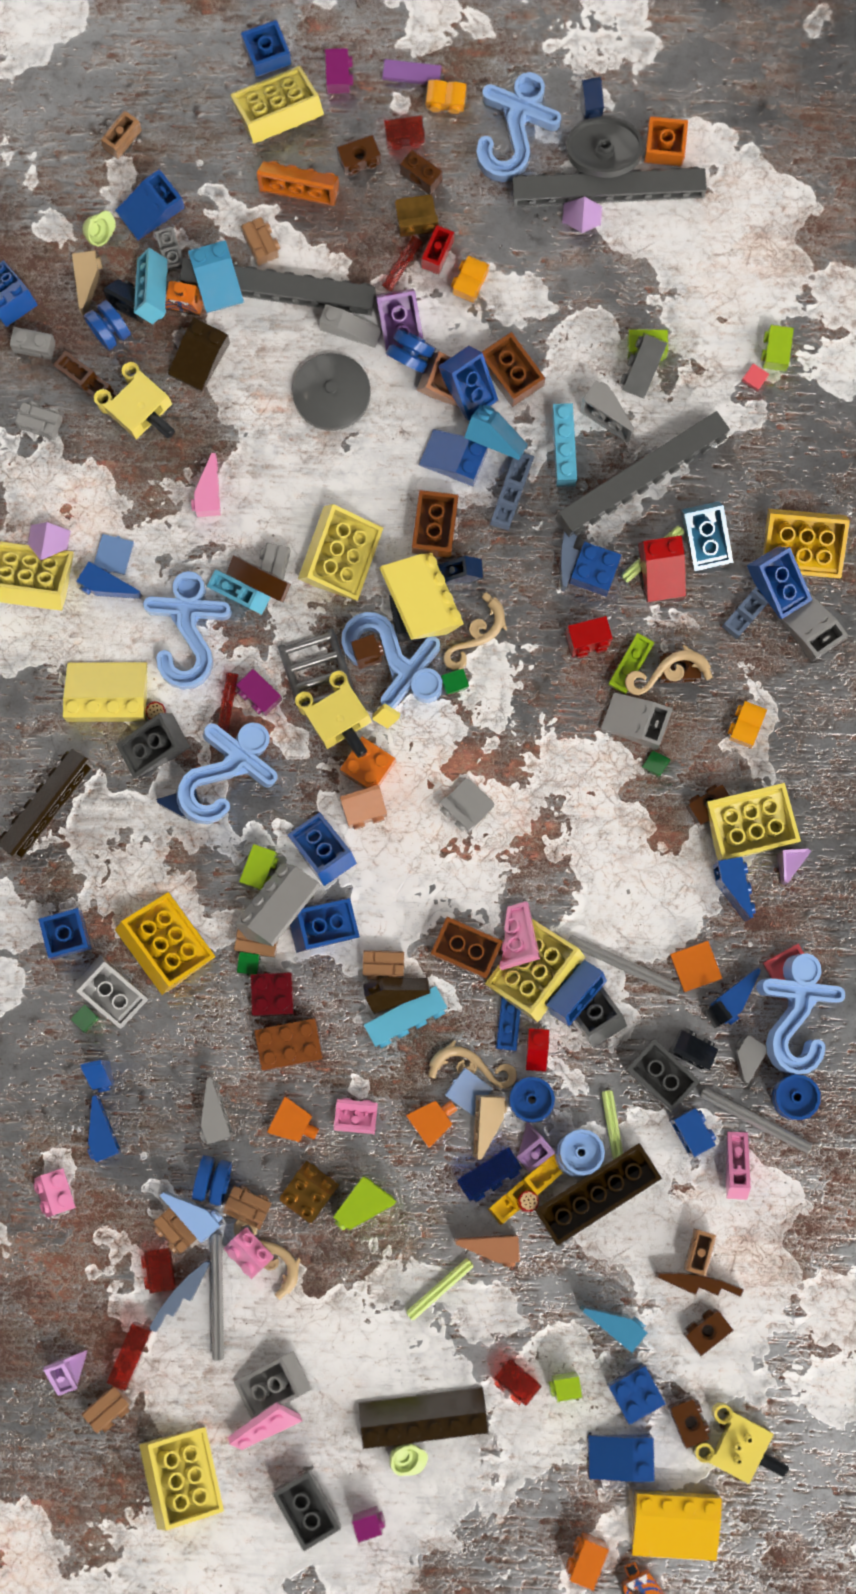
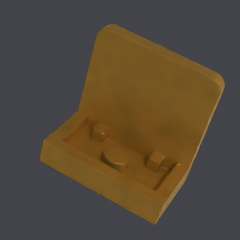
(416, 215)
(308, 1192)

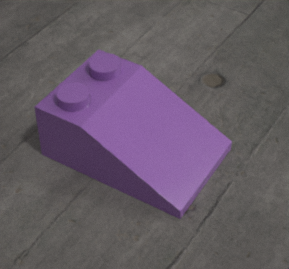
(396, 312)

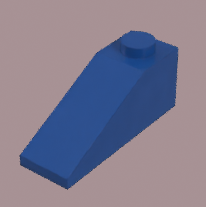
(102, 583)
(737, 995)
(98, 1075)
(101, 1135)

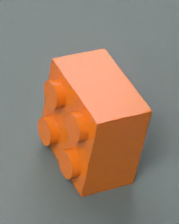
(666, 141)
(369, 769)
(587, 1560)

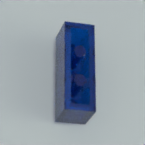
(490, 1175)

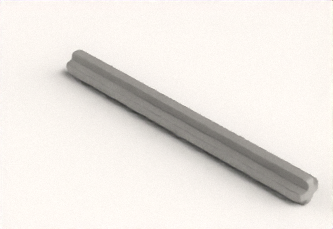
(625, 965)
(756, 1120)
(217, 1297)

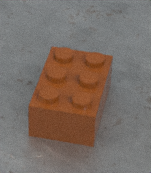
(512, 369)
(435, 523)
(466, 948)
(288, 1044)

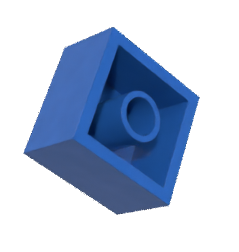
(266, 48)
(595, 569)
(65, 933)
(693, 1132)
(636, 1394)

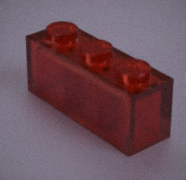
(130, 1356)

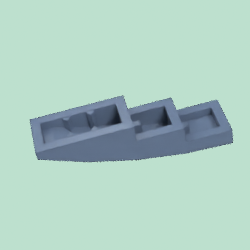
(511, 492)
(568, 558)
(745, 613)
(185, 1290)

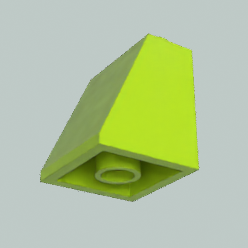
(362, 1204)

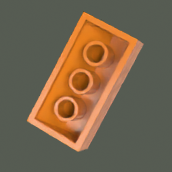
(298, 183)

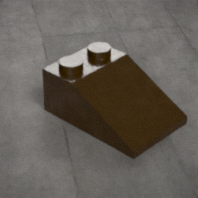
(199, 354)

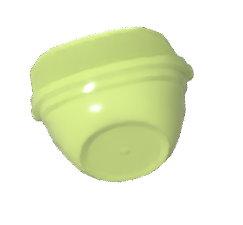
(99, 228)
(407, 1459)

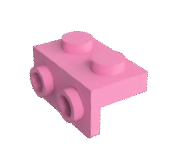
(355, 1116)
(53, 1193)
(248, 1252)

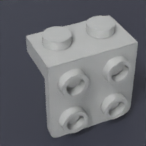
(466, 805)

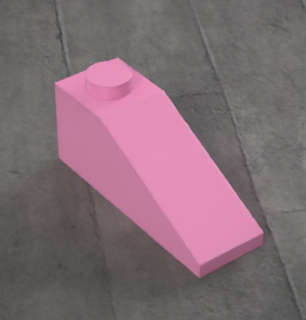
(206, 495)
(737, 1166)

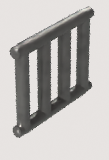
(290, 669)

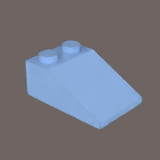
(197, 1218)

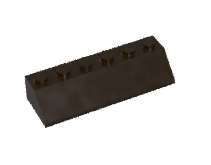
(46, 804)
(598, 1194)
(423, 1418)

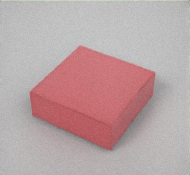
(755, 377)

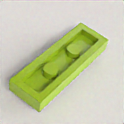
(631, 661)

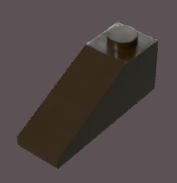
(391, 992)

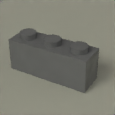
(643, 365)

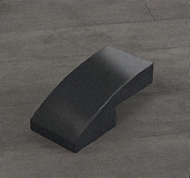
(717, 1014)

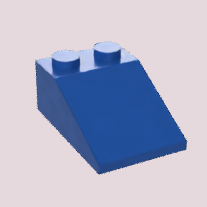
(468, 380)
(454, 456)
(780, 581)
(322, 849)
(324, 925)
(621, 1457)

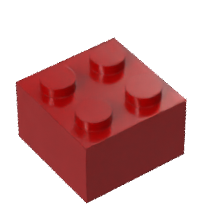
(588, 637)

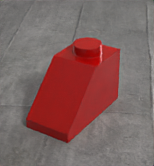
(537, 1049)

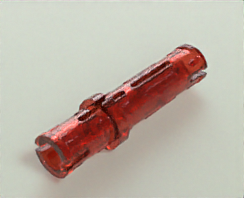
(413, 244)
(231, 679)

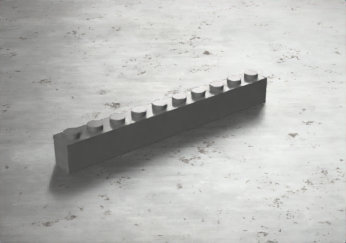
(629, 187)
(297, 289)
(642, 474)

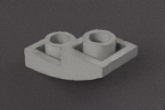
(169, 247)

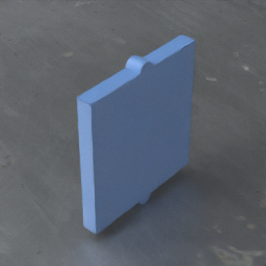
(113, 554)
(465, 1089)

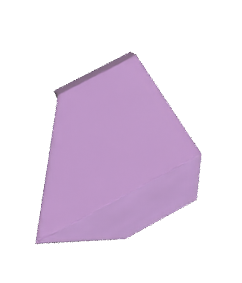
(582, 214)
(48, 539)
(789, 862)
(533, 1149)
(65, 1372)

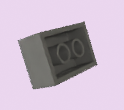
(662, 1075)
(306, 1509)

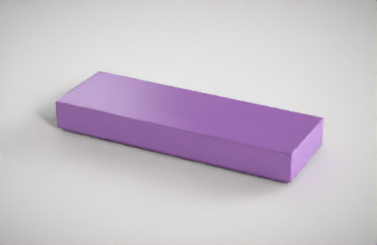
(410, 72)

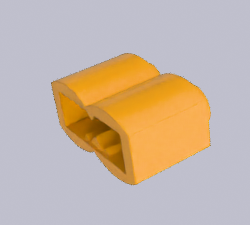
(446, 96)
(470, 279)
(747, 724)

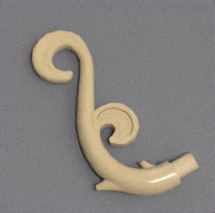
(479, 639)
(687, 654)
(475, 1061)
(291, 1264)

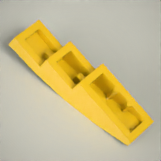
(535, 1181)

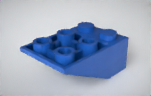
(150, 205)
(14, 296)
(732, 882)

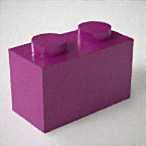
(337, 71)
(259, 693)
(368, 1524)

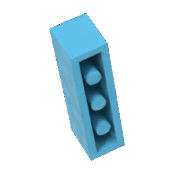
(151, 286)
(564, 445)
(404, 1017)

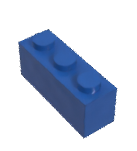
(576, 992)

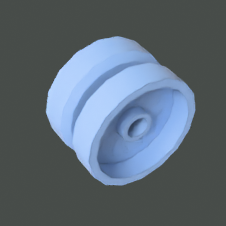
(587, 1144)

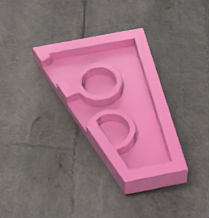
(264, 1425)

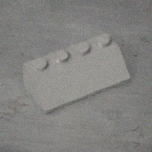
(277, 905)

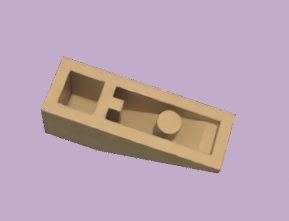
(86, 276)
(488, 1118)

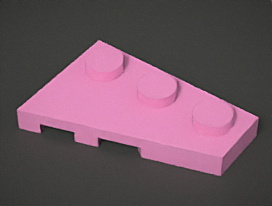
(520, 939)

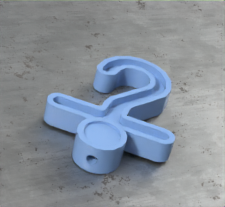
(518, 108)
(185, 612)
(405, 672)
(239, 759)
(802, 994)

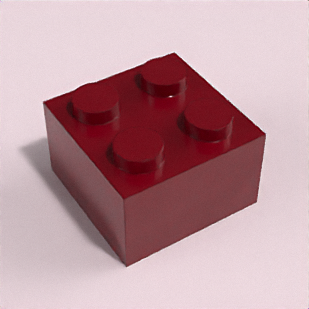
(272, 994)

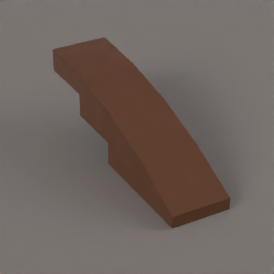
(82, 375)
(258, 578)
(693, 1282)

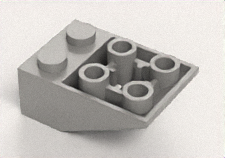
(814, 629)
(637, 720)

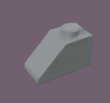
(748, 1056)

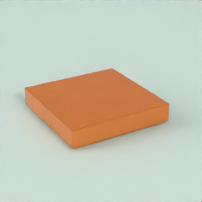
(695, 966)

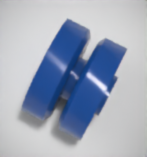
(109, 324)
(410, 351)
(531, 1087)
(783, 1097)
(215, 1181)

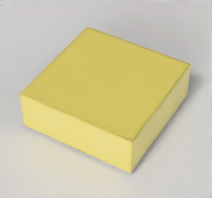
(386, 716)

